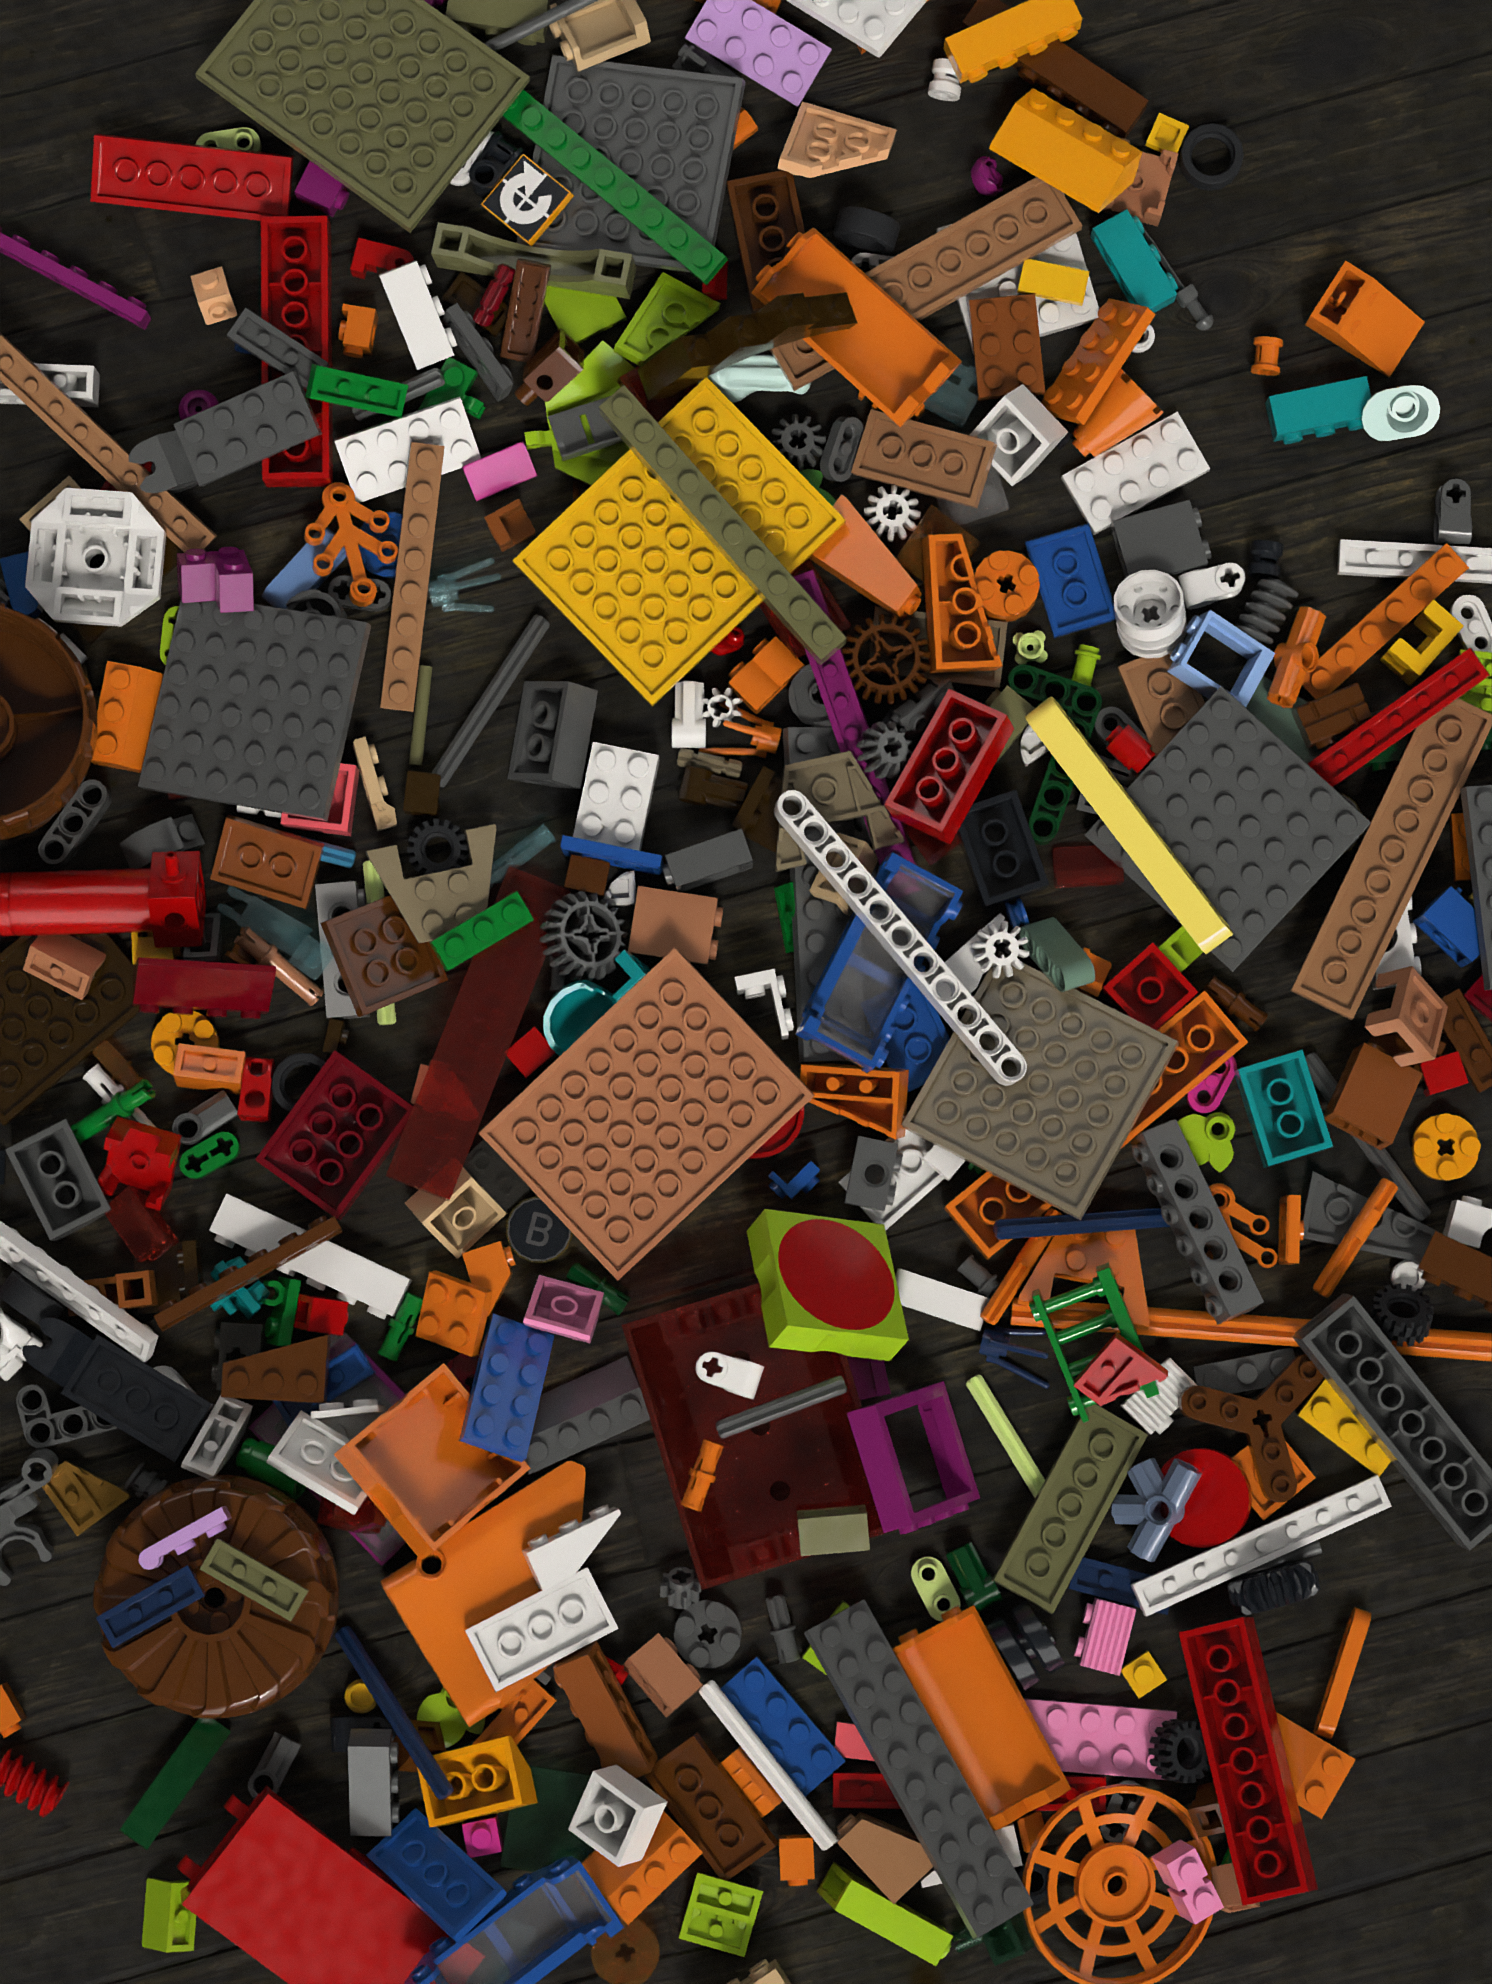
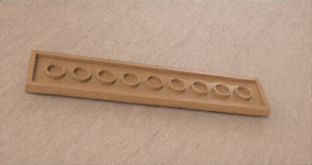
(956, 262)
(1391, 858)

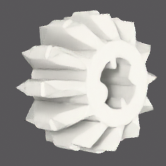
(901, 520)
(1011, 949)

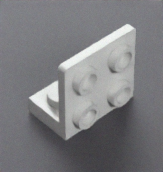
(754, 986)
(349, 1420)

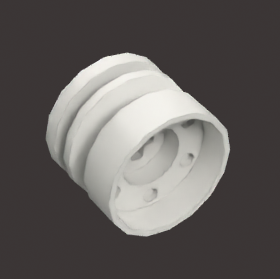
(1150, 613)

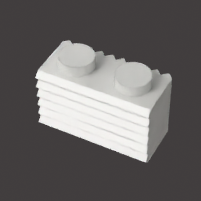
(1155, 1412)

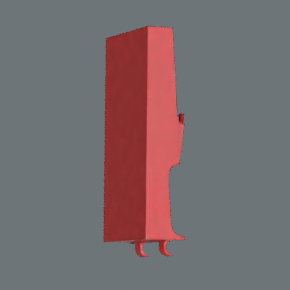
(305, 1901)

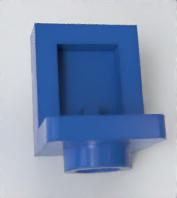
(804, 1181)

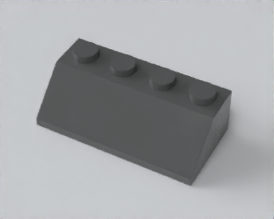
(585, 1413)

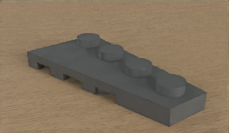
(1333, 1208)

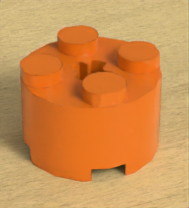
(1023, 578)

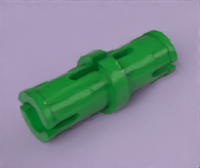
(401, 1326)

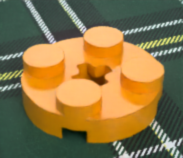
(174, 1027)
(1464, 1147)

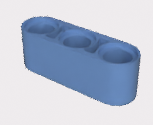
(298, 573)

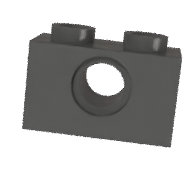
(869, 1153)

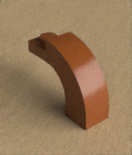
(127, 1289)

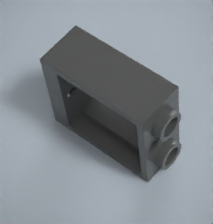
(707, 861)

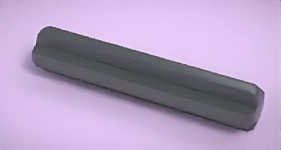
(416, 387)

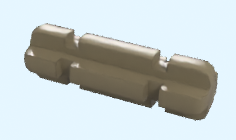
(710, 762)

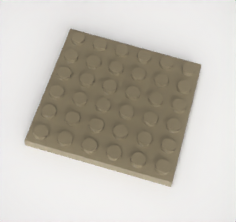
(1069, 1110)

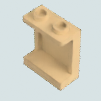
(601, 31)

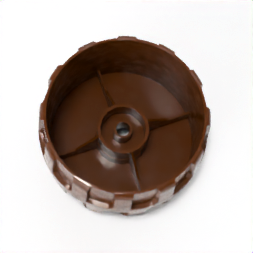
(44, 723)
(233, 1654)

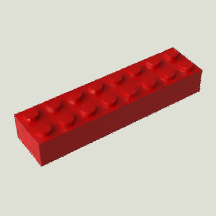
(299, 304)
(1248, 1761)

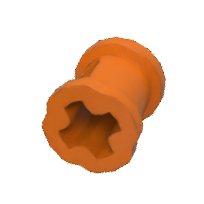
(1266, 355)

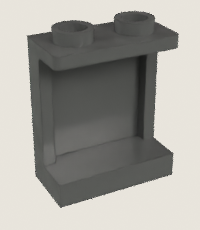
(1161, 540)

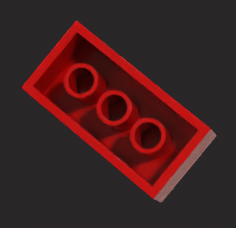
(949, 766)

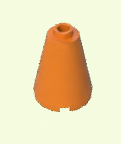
(1117, 416)

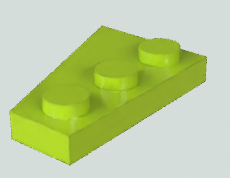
(663, 317)

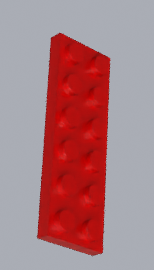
(190, 178)

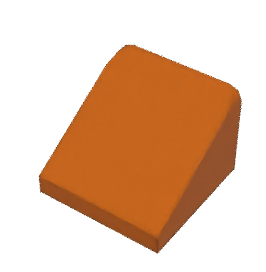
(1029, 1827)

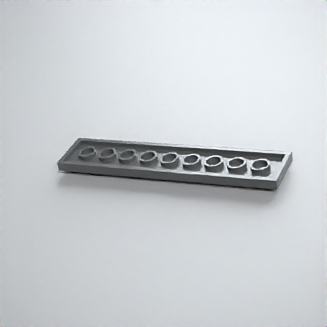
(816, 921)
(919, 1769)

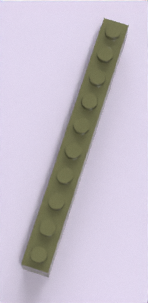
(722, 525)

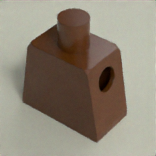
(559, 360)

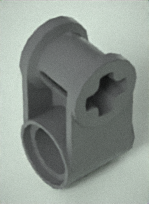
(1452, 519)

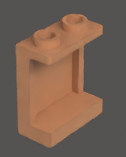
(675, 920)

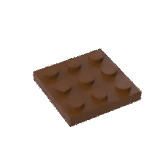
(380, 956)

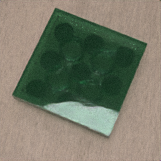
(540, 1831)

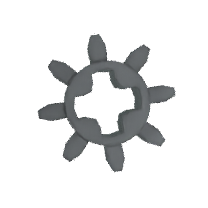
(680, 1587)

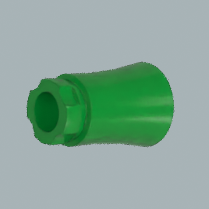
(253, 1460)

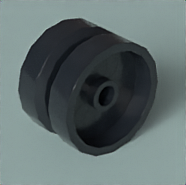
(1026, 1644)

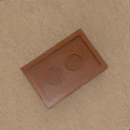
(1006, 345)
(267, 861)

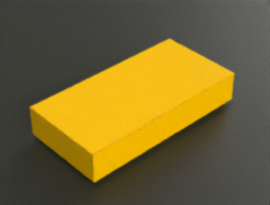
(1053, 282)

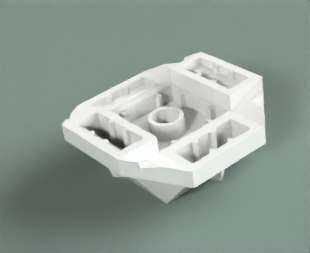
(76, 530)

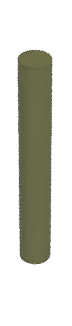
(420, 715)

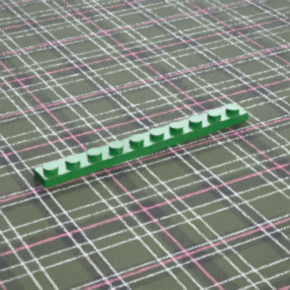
(615, 187)

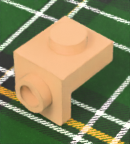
(213, 295)

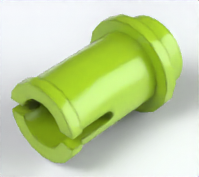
(1085, 664)

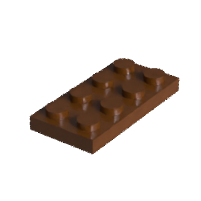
(711, 1807)

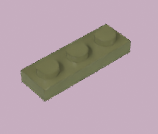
(254, 1579)

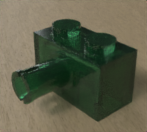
(1002, 1942)

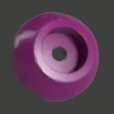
(985, 177)
(196, 399)

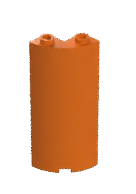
(886, 351)
(981, 1716)

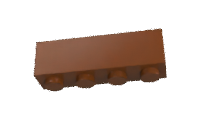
(604, 1711)

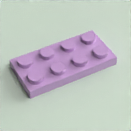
(760, 46)

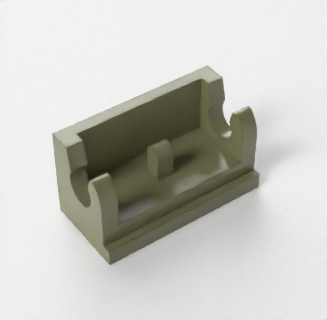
(833, 1530)

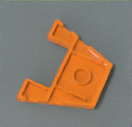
(1076, 1259)

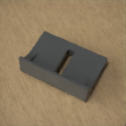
(571, 435)

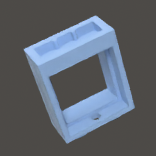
(1257, 657)

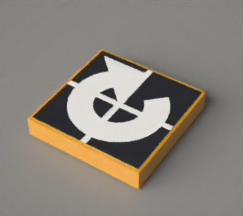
(527, 200)

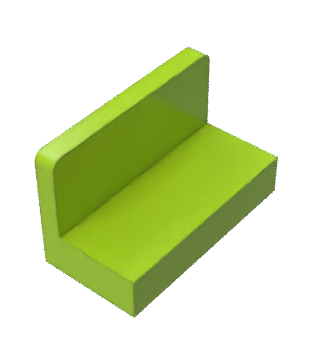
(166, 1922)

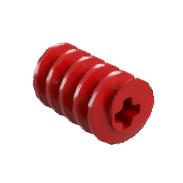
(30, 1784)

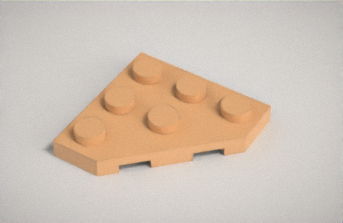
(832, 141)

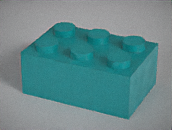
(1283, 1108)

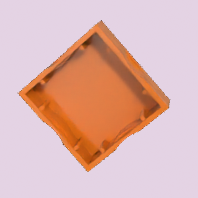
(419, 1468)

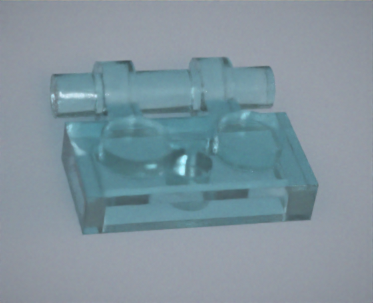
(955, 401)

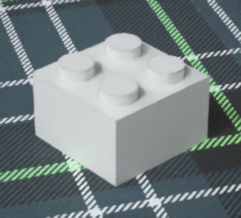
(1022, 432)
(617, 1815)

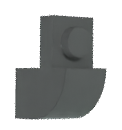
(162, 836)

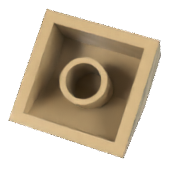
(462, 1218)

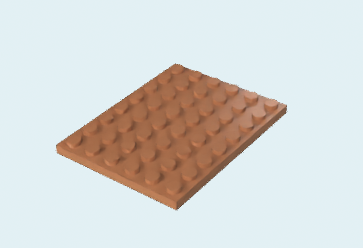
(646, 1114)

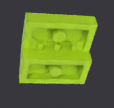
(720, 1914)

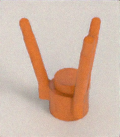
(764, 736)

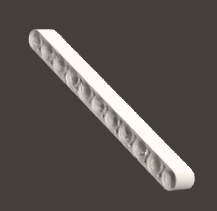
(896, 920)

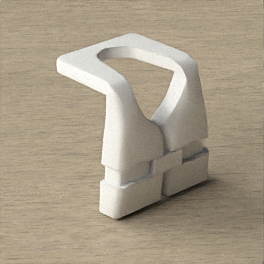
(12, 1340)

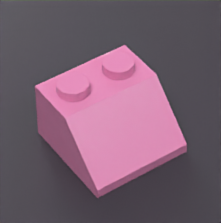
(564, 1309)

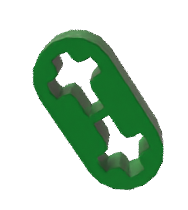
(205, 1148)

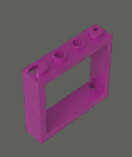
(884, 1470)

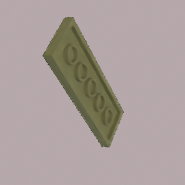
(1069, 1508)

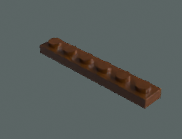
(235, 1279)

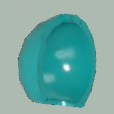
(573, 1012)

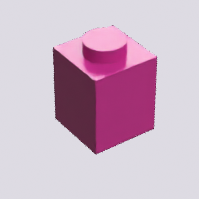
(483, 1836)

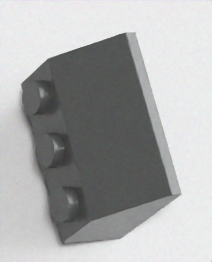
(552, 734)
(58, 1180)

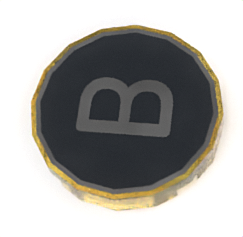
(536, 1232)

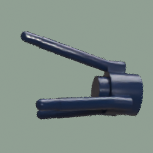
(996, 1344)

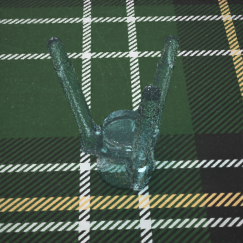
(445, 589)

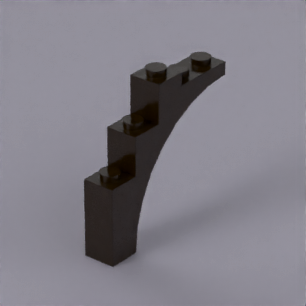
(742, 336)

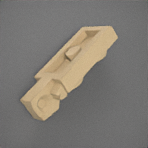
(375, 787)

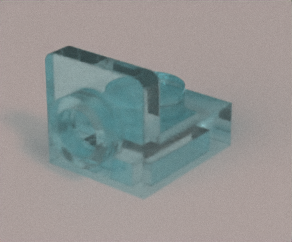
(311, 957)

